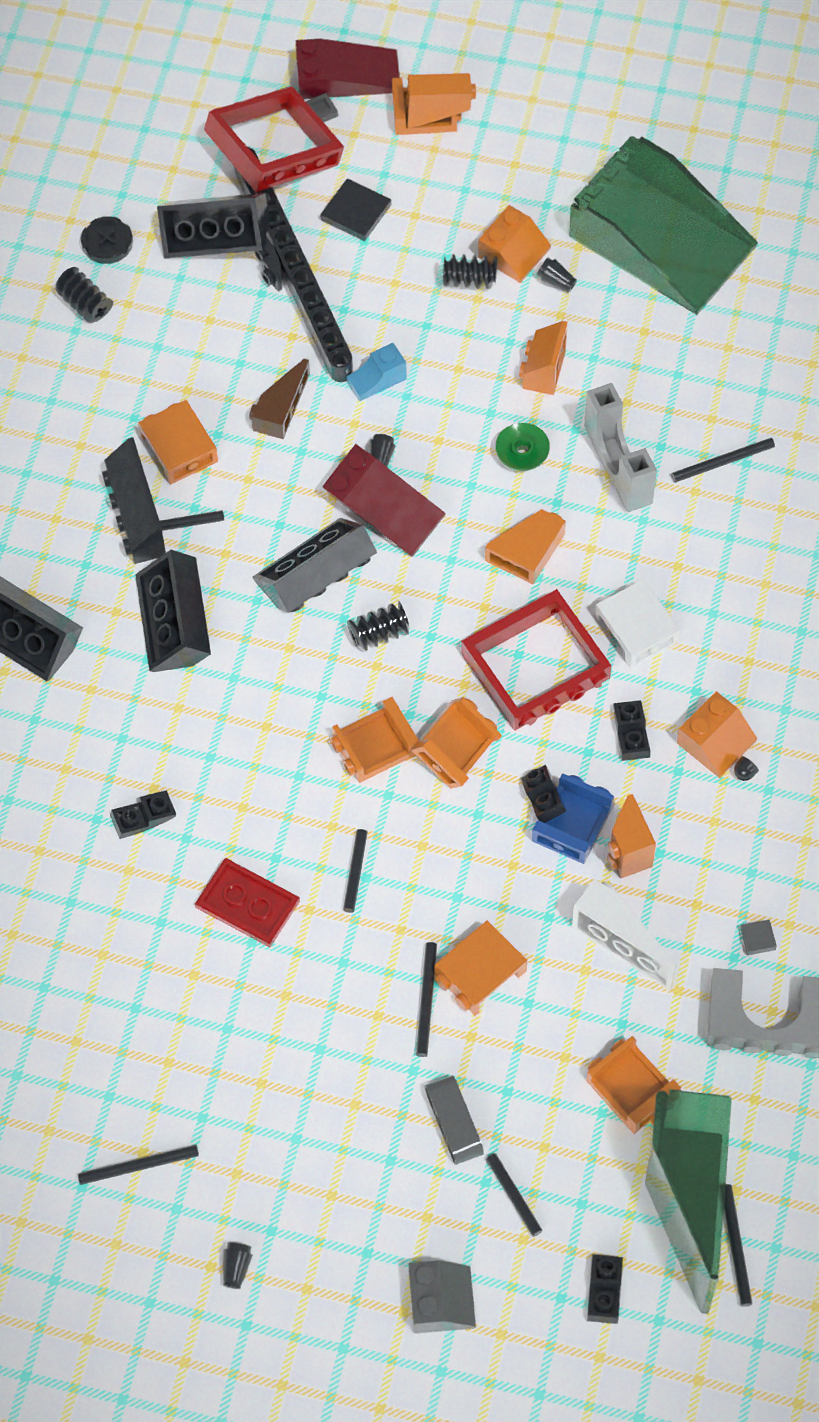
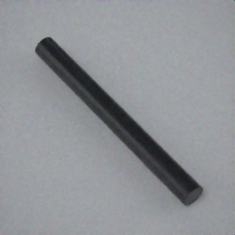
(722, 460)
(426, 999)
(138, 1164)
(737, 1248)

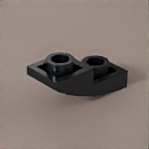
(270, 266)
(631, 730)
(543, 794)
(142, 816)
(605, 1289)

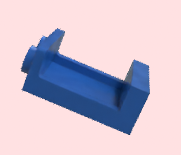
(578, 828)

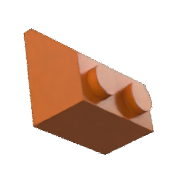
(515, 243)
(545, 358)
(716, 735)
(631, 841)

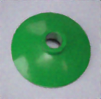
(522, 437)

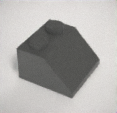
(441, 1296)

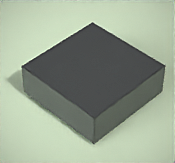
(323, 107)
(758, 937)

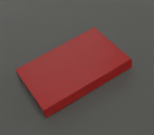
(247, 902)

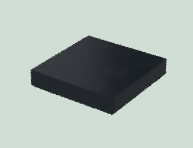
(356, 209)

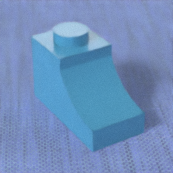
(381, 371)

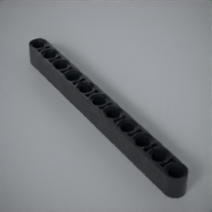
(305, 292)

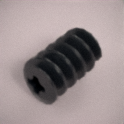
(470, 271)
(83, 295)
(378, 626)

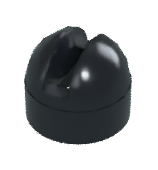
(745, 769)

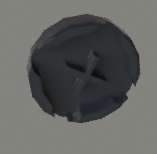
(107, 240)

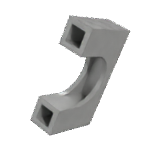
(630, 473)
(733, 1029)

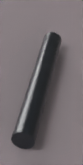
(192, 520)
(355, 871)
(514, 1195)

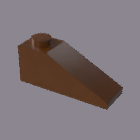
(279, 402)

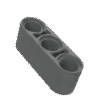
(454, 1120)

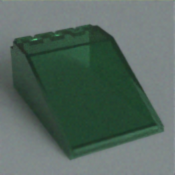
(660, 225)
(689, 1181)

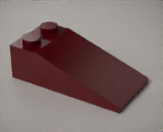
(344, 68)
(383, 500)

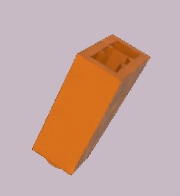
(437, 97)
(527, 545)

